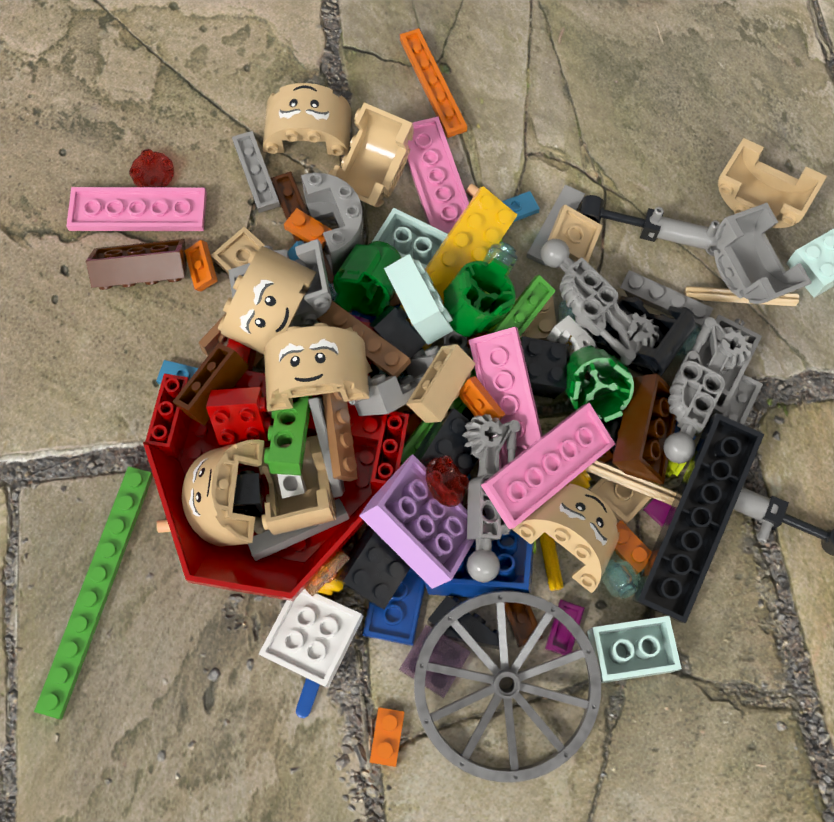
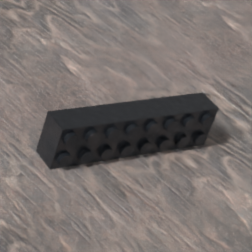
(698, 517)
(373, 565)

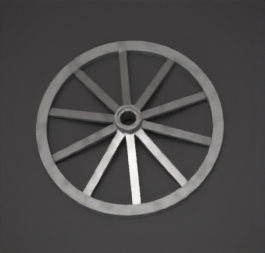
(563, 752)

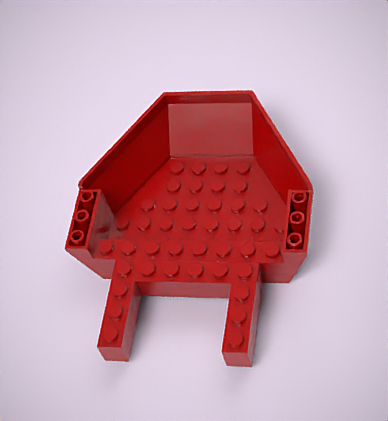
(178, 441)

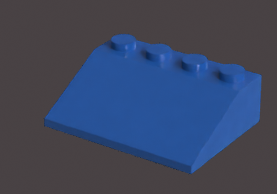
(514, 574)

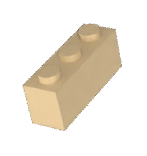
(441, 384)

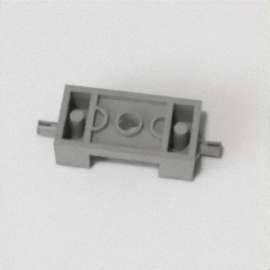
(731, 376)
(390, 395)

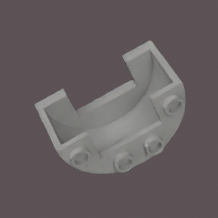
(331, 197)
(749, 261)
(318, 297)

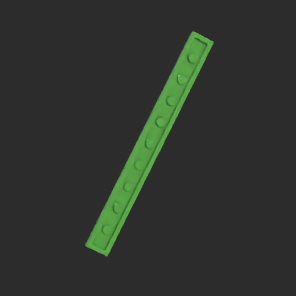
(520, 316)
(93, 594)

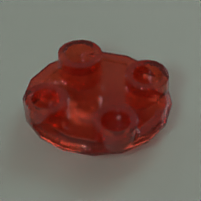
(152, 169)
(446, 481)

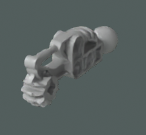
(595, 302)
(688, 392)
(483, 563)

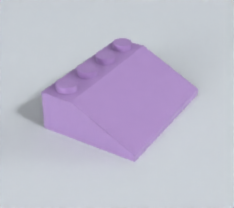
(418, 526)

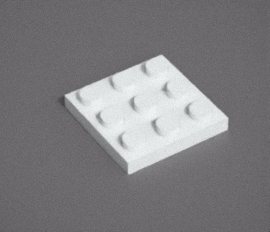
(312, 637)

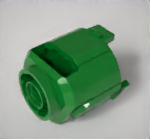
(363, 281)
(474, 309)
(608, 388)

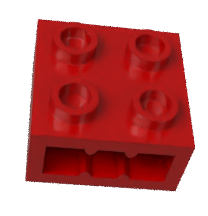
(239, 415)

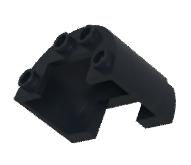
(671, 333)

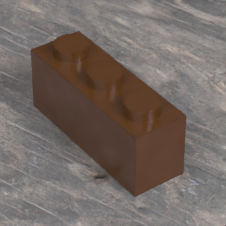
(218, 371)

